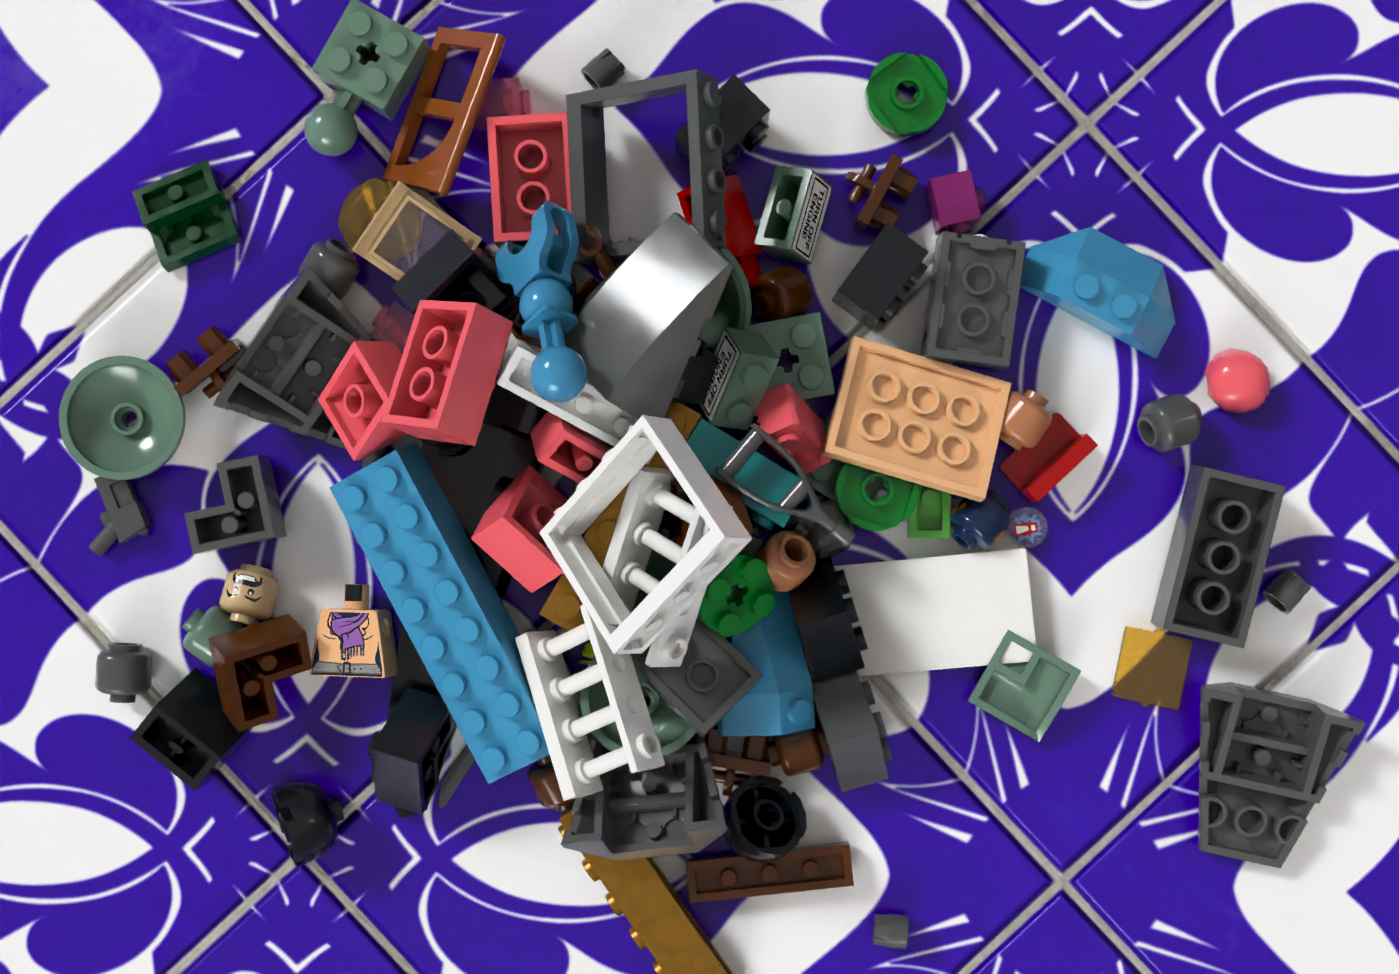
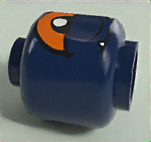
(980, 523)

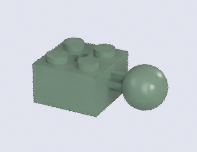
(377, 85)
(805, 341)

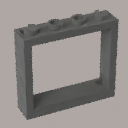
(588, 156)

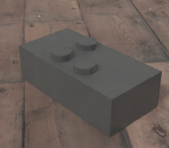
(1217, 555)

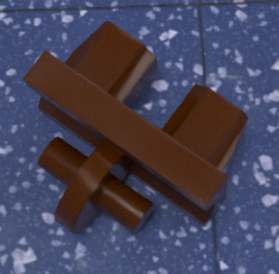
(893, 178)
(190, 374)
(751, 759)

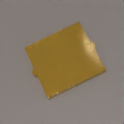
(1151, 667)

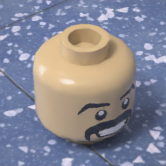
(249, 594)

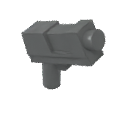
(124, 514)

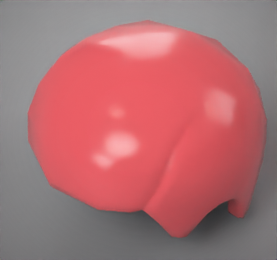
(1237, 381)

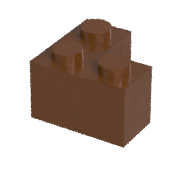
(250, 661)

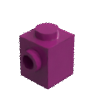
(954, 202)

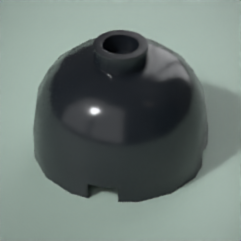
(307, 819)
(763, 820)

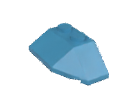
(1103, 287)

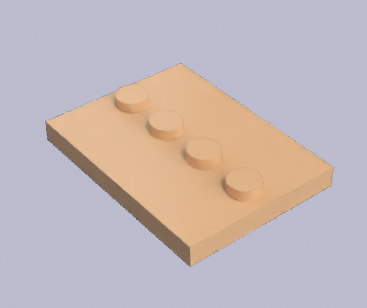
(917, 419)

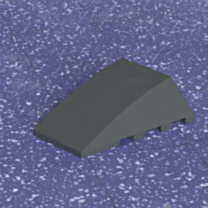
(648, 318)
(294, 360)
(1264, 768)
(650, 810)

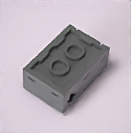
(973, 300)

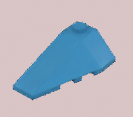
(784, 695)

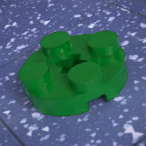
(906, 70)
(868, 514)
(748, 606)

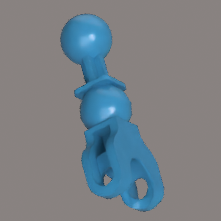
(541, 280)

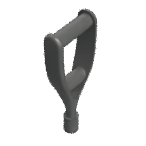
(794, 495)

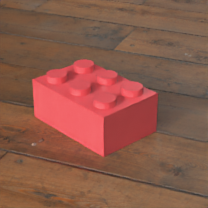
(526, 170)
(447, 371)

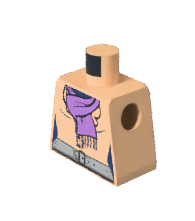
(354, 639)

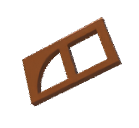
(439, 168)

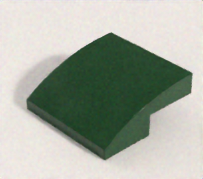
(187, 216)

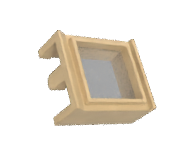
(406, 231)

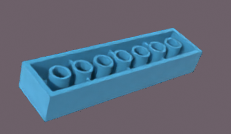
(446, 606)

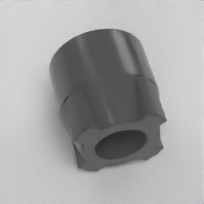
(603, 70)
(1286, 591)
(890, 930)

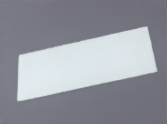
(940, 611)

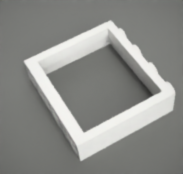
(709, 556)

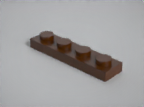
(800, 870)

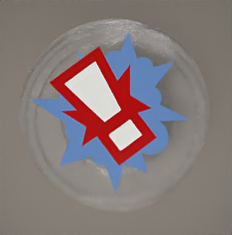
(1027, 527)

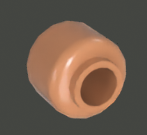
(1025, 419)
(788, 559)

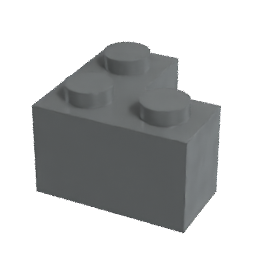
(250, 508)
(851, 730)

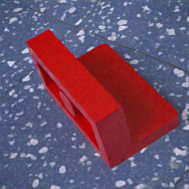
(1045, 465)

